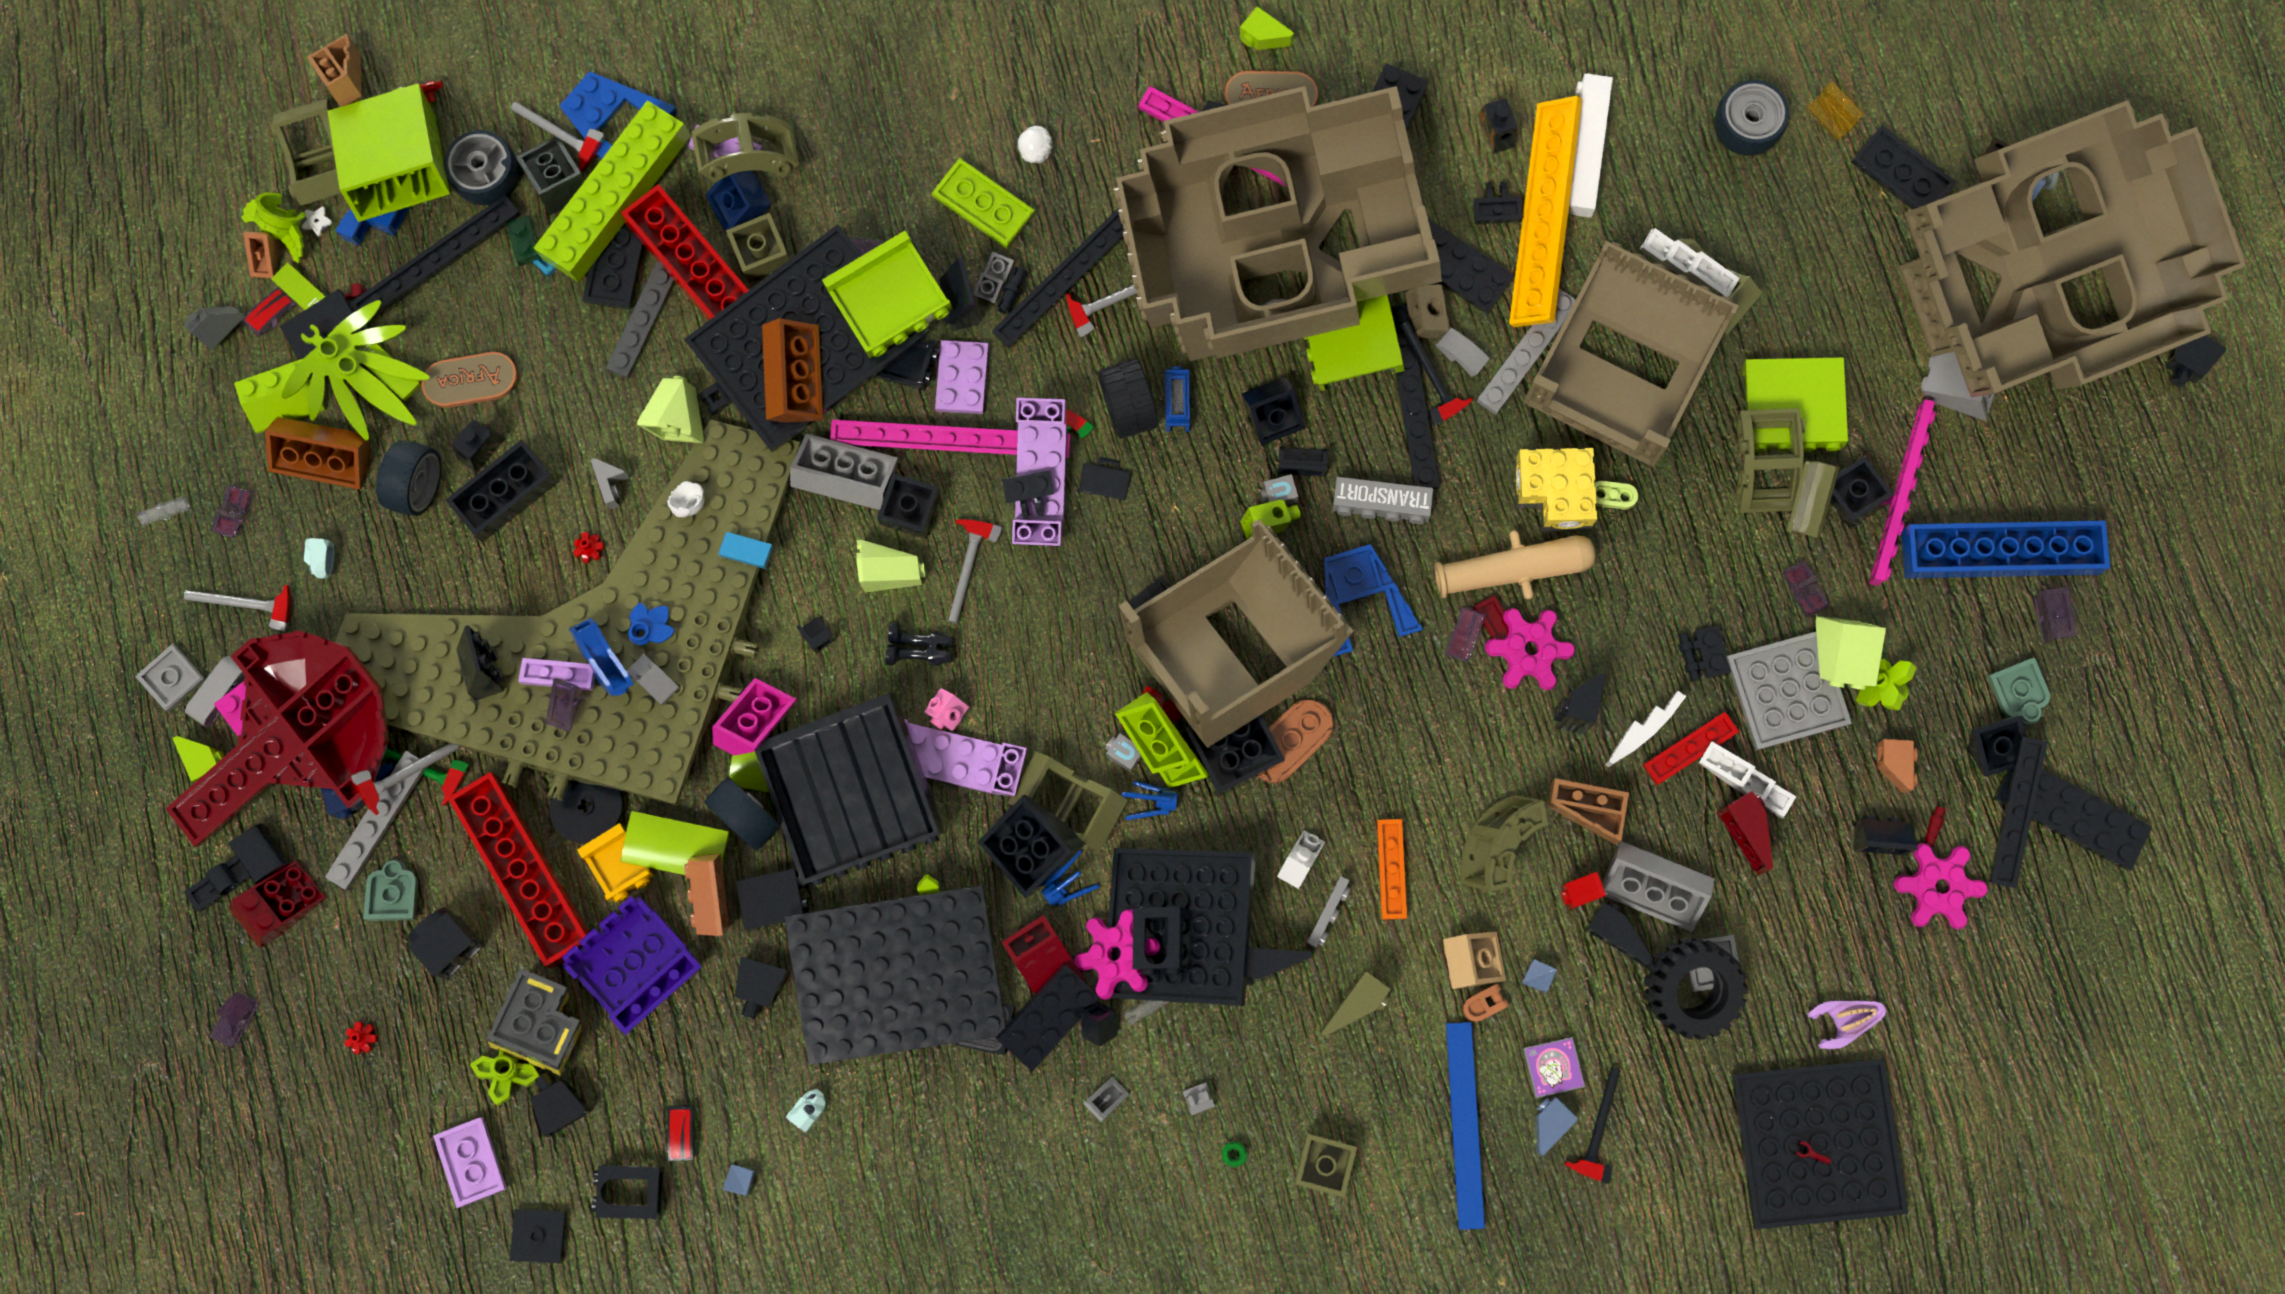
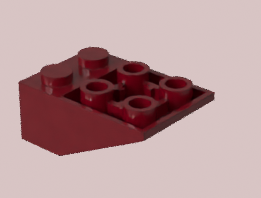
(276, 903)
(1038, 953)

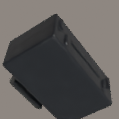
(1105, 480)

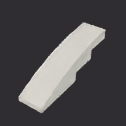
(1686, 262)
(1639, 734)
(1745, 779)

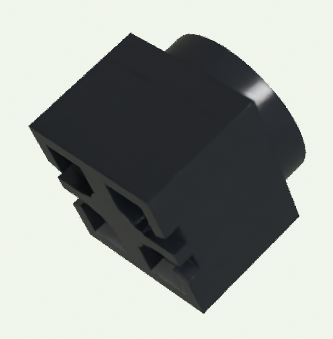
(443, 943)

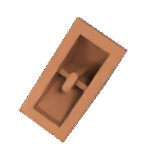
(261, 254)

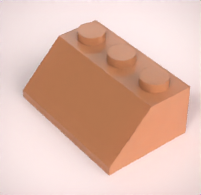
(707, 894)

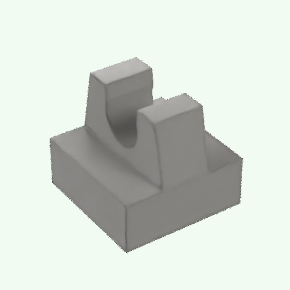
(1198, 1098)

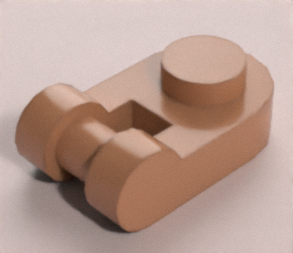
(1476, 1007)

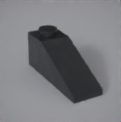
(1617, 932)

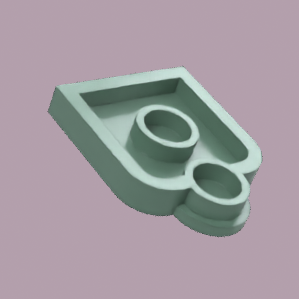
(2020, 690)
(391, 893)

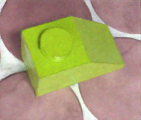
(1264, 31)
(196, 757)

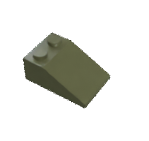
(1361, 1001)

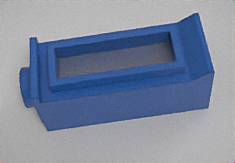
(1177, 398)

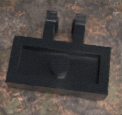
(1497, 210)
(1029, 487)

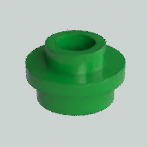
(1242, 1154)

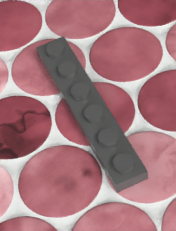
(641, 322)

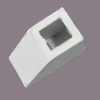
(1301, 859)

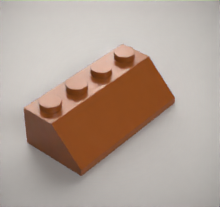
(792, 371)
(317, 452)

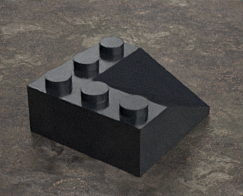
(1238, 755)
(1030, 845)

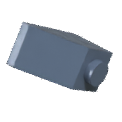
(1551, 1124)

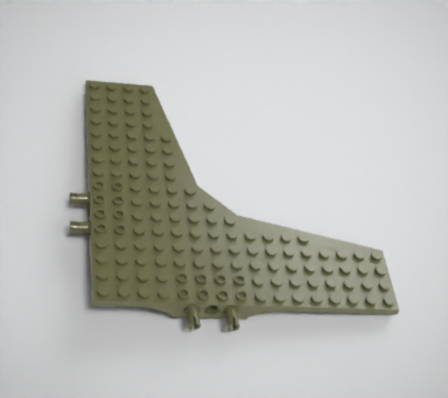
(620, 739)

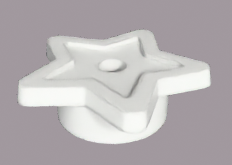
(321, 225)

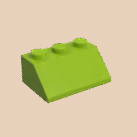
(263, 398)

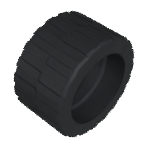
(1128, 398)

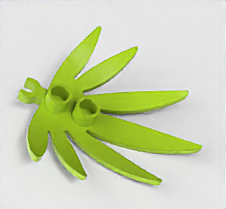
(340, 361)

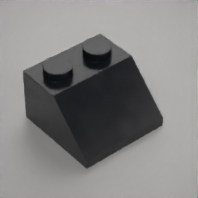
(1273, 410)
(1884, 837)

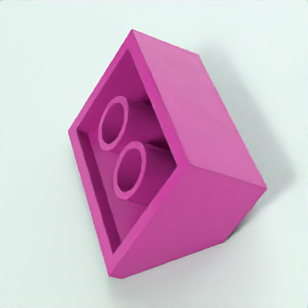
(751, 718)

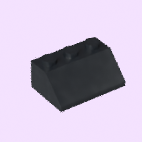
(1581, 707)

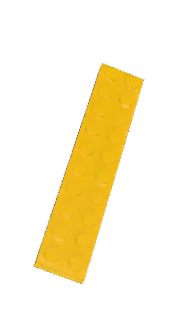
(1545, 212)

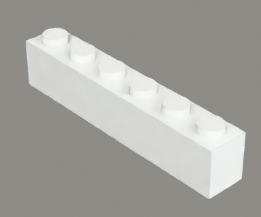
(1595, 97)

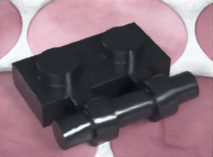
(1711, 652)

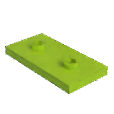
(983, 203)

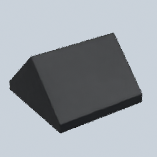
(1996, 745)

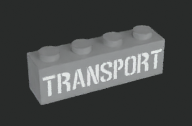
(1382, 500)

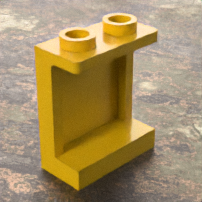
(604, 860)

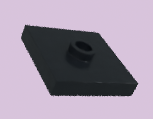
(538, 1236)

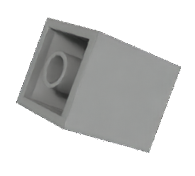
(1948, 388)

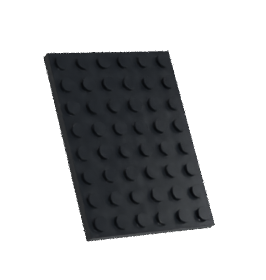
(733, 339)
(895, 975)

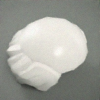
(1035, 144)
(686, 499)

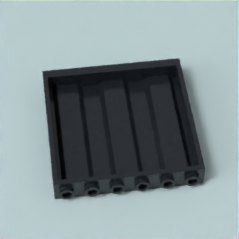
(849, 789)

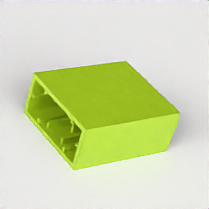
(388, 152)

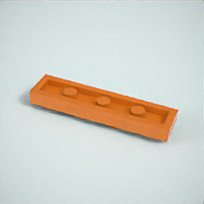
(1391, 869)

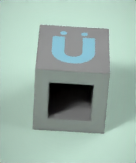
(1280, 489)
(1123, 752)

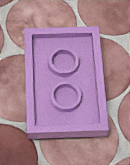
(961, 377)
(470, 1162)

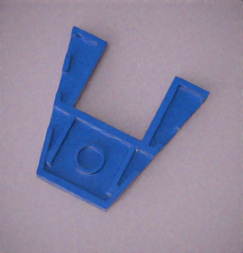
(598, 100)
(1362, 574)

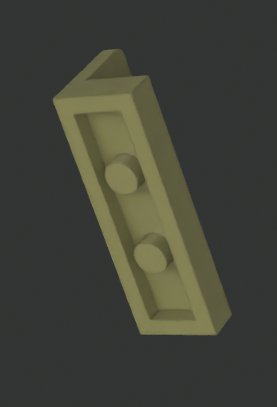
(1813, 498)

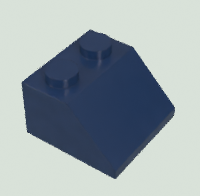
(737, 199)

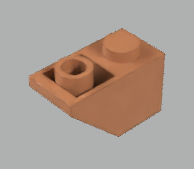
(1897, 761)

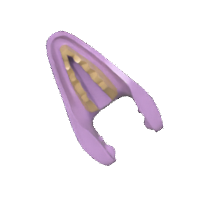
(1850, 1018)

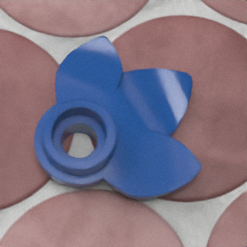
(651, 622)

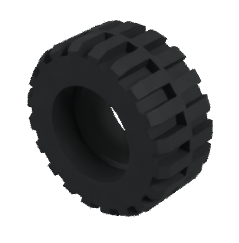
(1720, 1006)

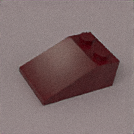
(1749, 828)

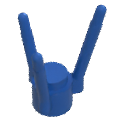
(1164, 799)
(1055, 891)

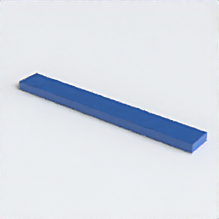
(1464, 1126)

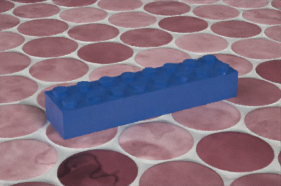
(2005, 549)

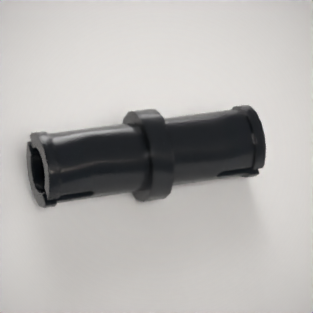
(1011, 290)

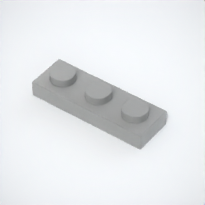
(1329, 913)

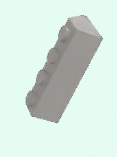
(842, 471)
(1657, 886)

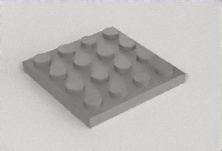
(1784, 692)

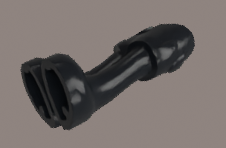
(930, 654)

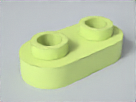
(1612, 495)

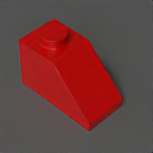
(1582, 891)

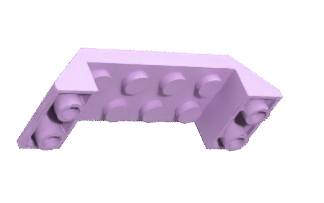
(1041, 449)
(968, 760)

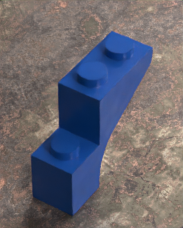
(601, 658)

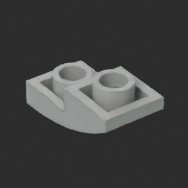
(994, 277)
(1466, 353)

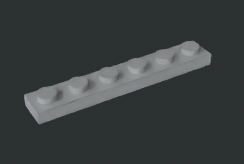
(1524, 357)
(373, 827)

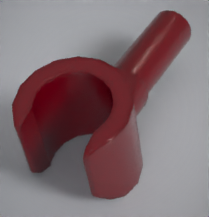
(356, 290)
(1813, 1154)

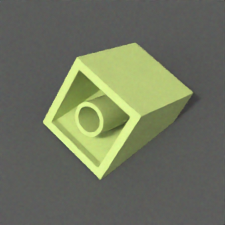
(1849, 652)

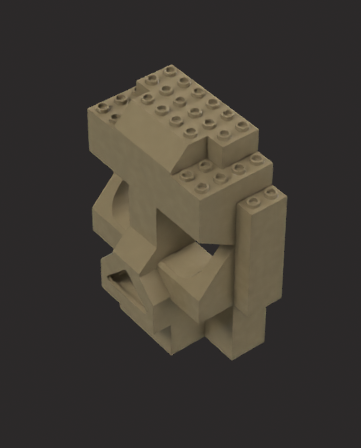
(1332, 160)
(2147, 221)

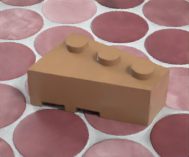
(339, 69)
(1590, 806)

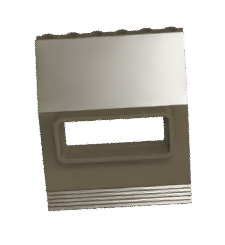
(1653, 310)
(1197, 664)

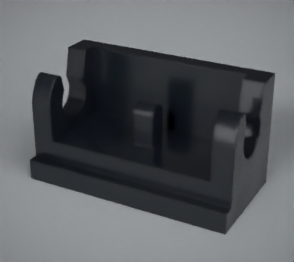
(1302, 462)

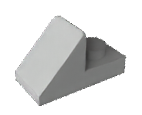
(606, 477)
(652, 679)

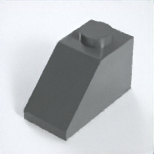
(213, 324)

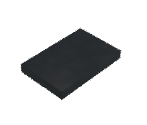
(324, 315)

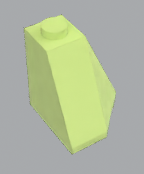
(673, 412)
(887, 568)

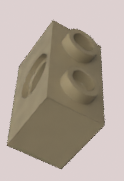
(1426, 323)

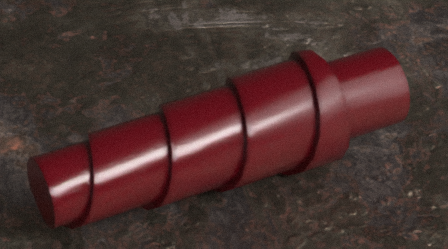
(1935, 825)

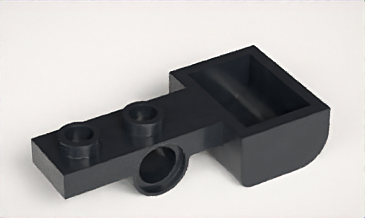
(256, 859)

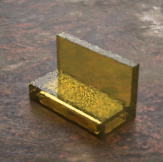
(1835, 111)

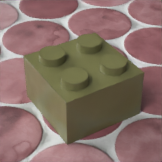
(758, 246)
(1325, 1165)

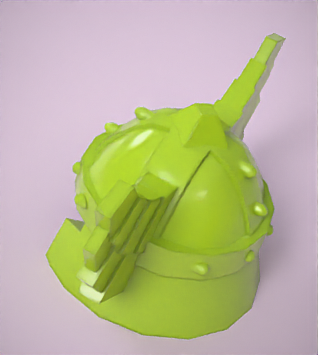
(276, 221)

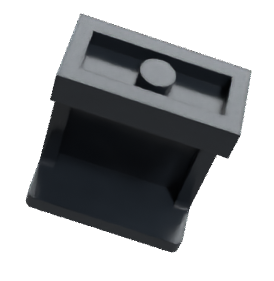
(912, 367)
(770, 898)

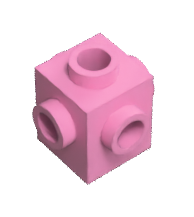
(946, 710)

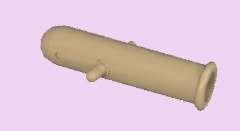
(1517, 565)

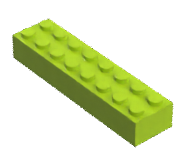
(615, 183)

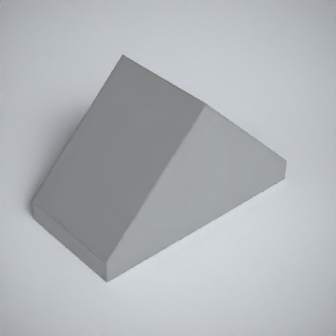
(1106, 1099)

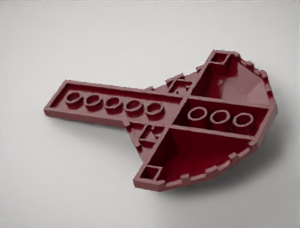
(306, 722)

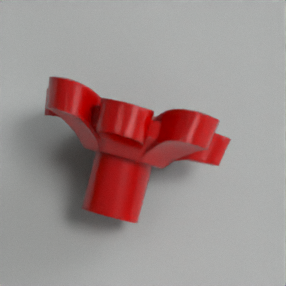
(430, 88)
(588, 547)
(360, 1038)

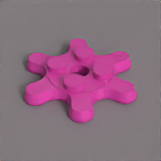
(1513, 649)
(1928, 898)
(1100, 957)

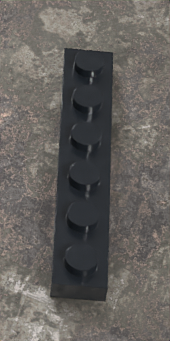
(2018, 812)

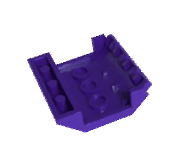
(631, 963)

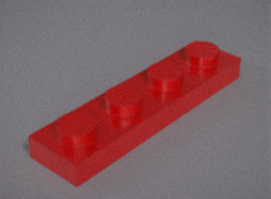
(1690, 748)

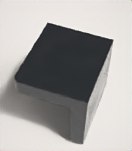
(816, 635)
(1098, 1023)

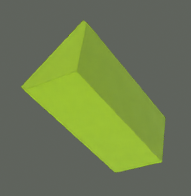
(1160, 742)

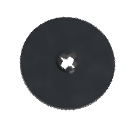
(585, 826)

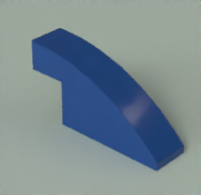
(354, 231)

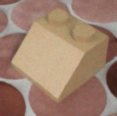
(1474, 960)

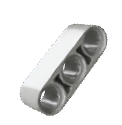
(219, 683)

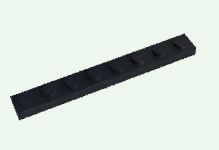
(439, 255)
(1060, 281)
(1414, 408)

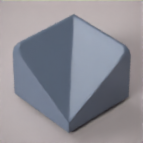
(1539, 976)
(739, 1180)

